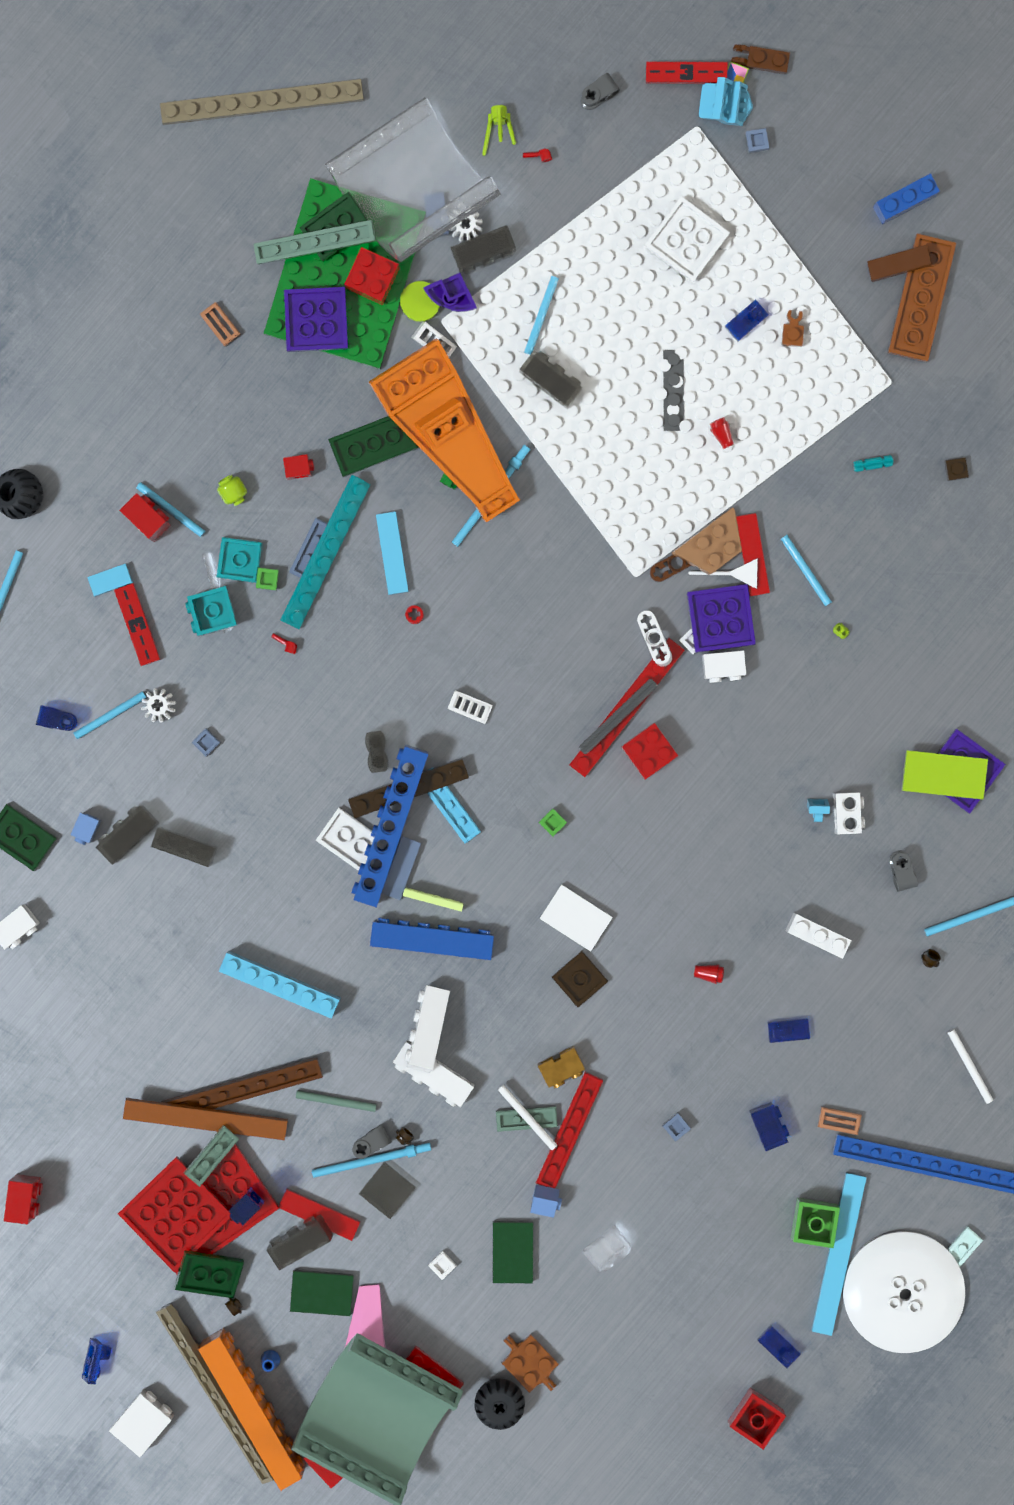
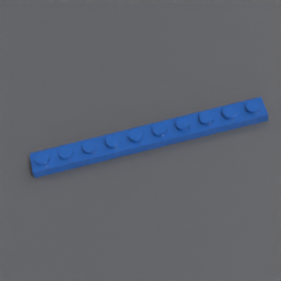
(924, 1163)

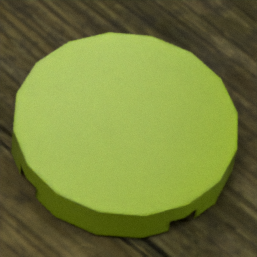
(416, 303)

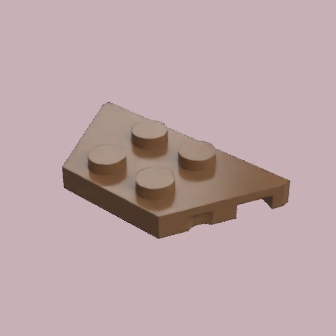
(713, 544)

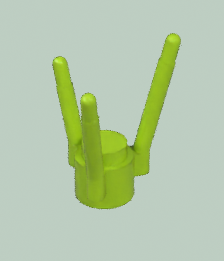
(499, 117)

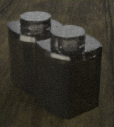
(376, 746)

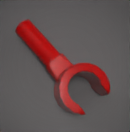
(544, 154)
(290, 647)

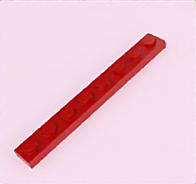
(585, 762)

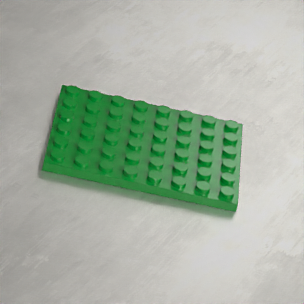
(367, 321)

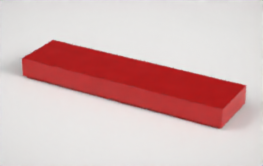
(751, 550)
(305, 1207)

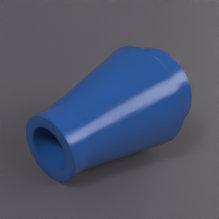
(270, 1356)

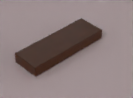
(899, 263)

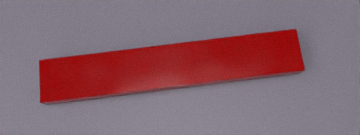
(569, 1130)

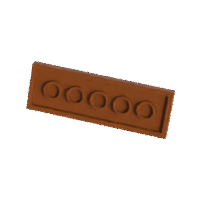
(922, 301)

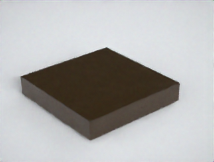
(579, 979)

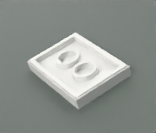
(348, 838)
(576, 917)

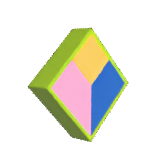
(737, 72)

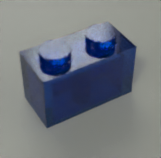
(769, 1126)
(245, 1206)

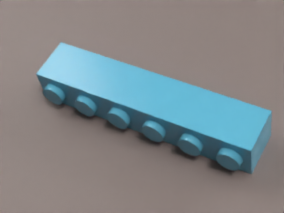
(279, 984)

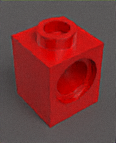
(298, 467)

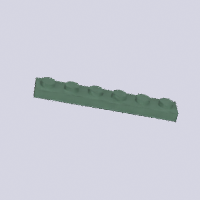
(315, 242)

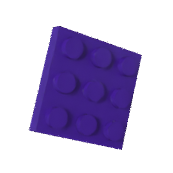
(316, 319)
(721, 618)
(961, 745)

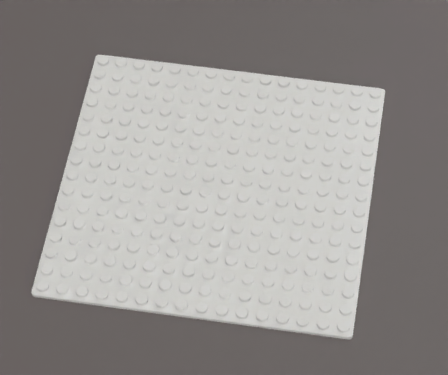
(610, 329)

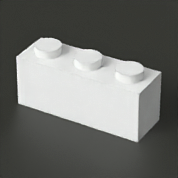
(818, 935)

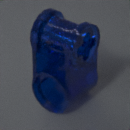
(53, 718)

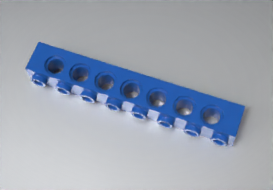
(371, 895)

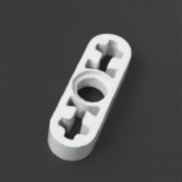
(654, 623)

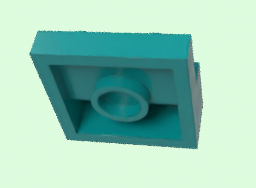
(211, 611)

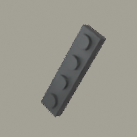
(674, 395)

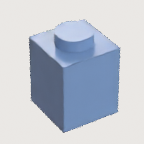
(85, 828)
(545, 1201)

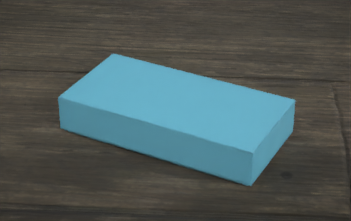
(110, 580)

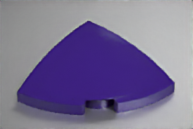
(451, 294)

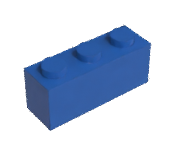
(906, 199)

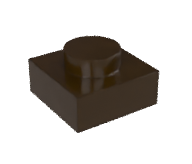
(956, 469)

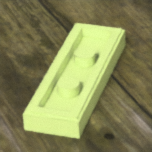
(433, 899)

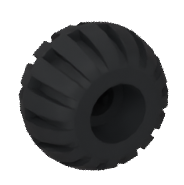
(19, 494)
(497, 1392)

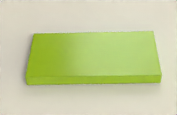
(944, 774)

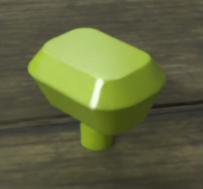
(841, 631)

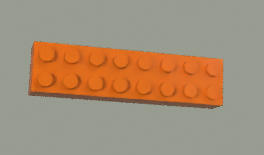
(252, 1408)

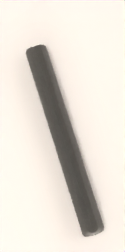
(617, 716)

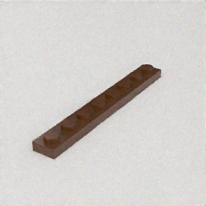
(252, 1085)

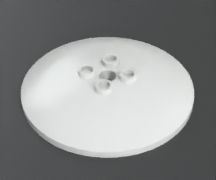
(898, 1263)

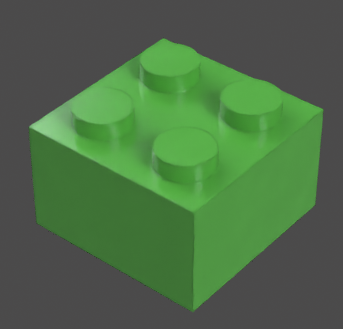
(815, 1222)

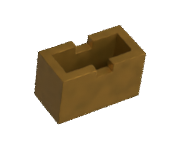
(562, 1068)

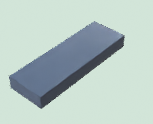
(308, 547)
(401, 868)

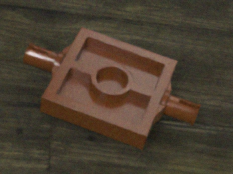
(529, 1363)

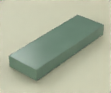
(511, 1120)
(211, 1155)

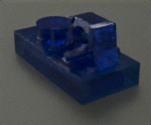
(746, 320)
(788, 1030)
(779, 1346)
(95, 1352)

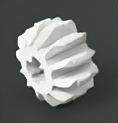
(473, 227)
(153, 701)

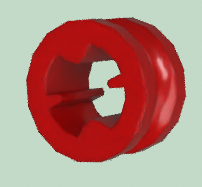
(418, 619)

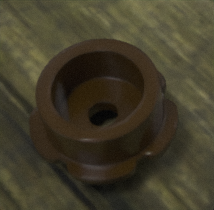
(931, 958)
(404, 1136)
(234, 1306)

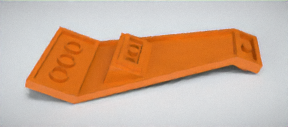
(425, 395)

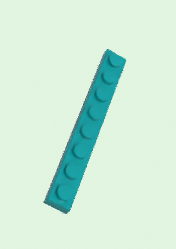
(325, 552)

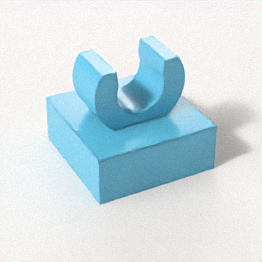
(818, 808)

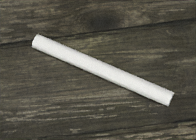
(970, 1066)
(527, 1117)

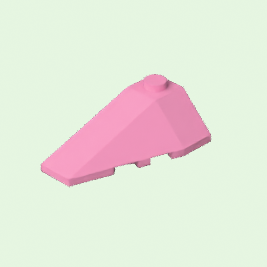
(367, 1315)

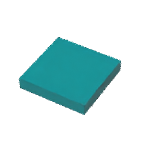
(239, 560)

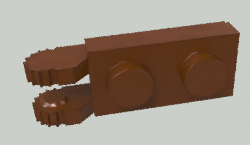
(762, 59)

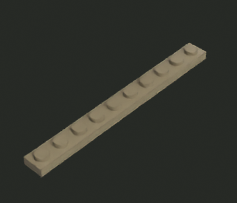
(261, 102)
(189, 1349)

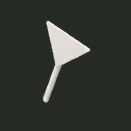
(745, 573)

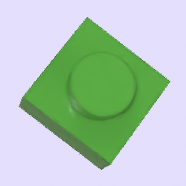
(267, 579)
(552, 822)

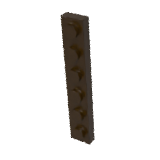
(429, 781)

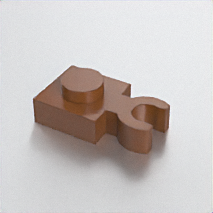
(792, 332)

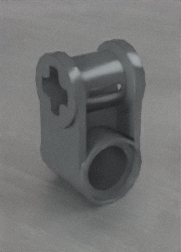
(602, 90)
(903, 875)
(374, 1140)

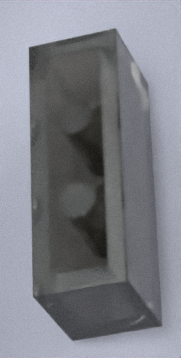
(483, 250)
(551, 378)
(126, 834)
(184, 846)
(299, 1241)

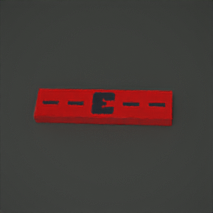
(685, 72)
(137, 624)

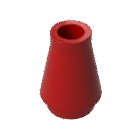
(721, 430)
(710, 973)

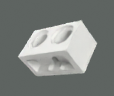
(841, 813)

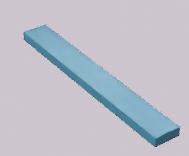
(839, 1255)

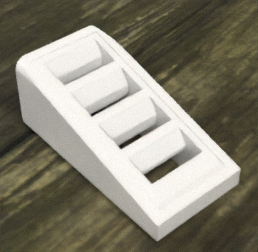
(416, 336)
(483, 719)

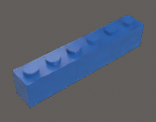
(432, 940)

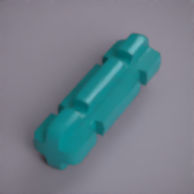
(873, 463)

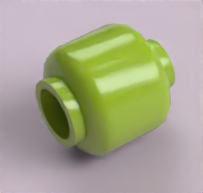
(232, 490)

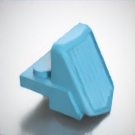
(725, 102)

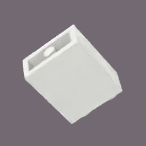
(142, 1422)

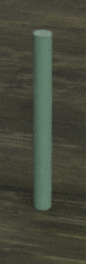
(336, 1101)

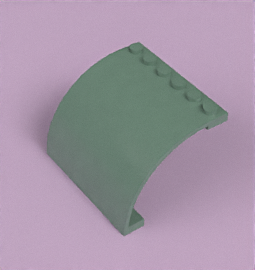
(374, 1418)

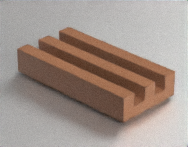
(230, 337)
(822, 1117)

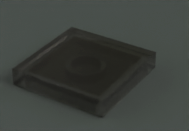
(387, 1190)

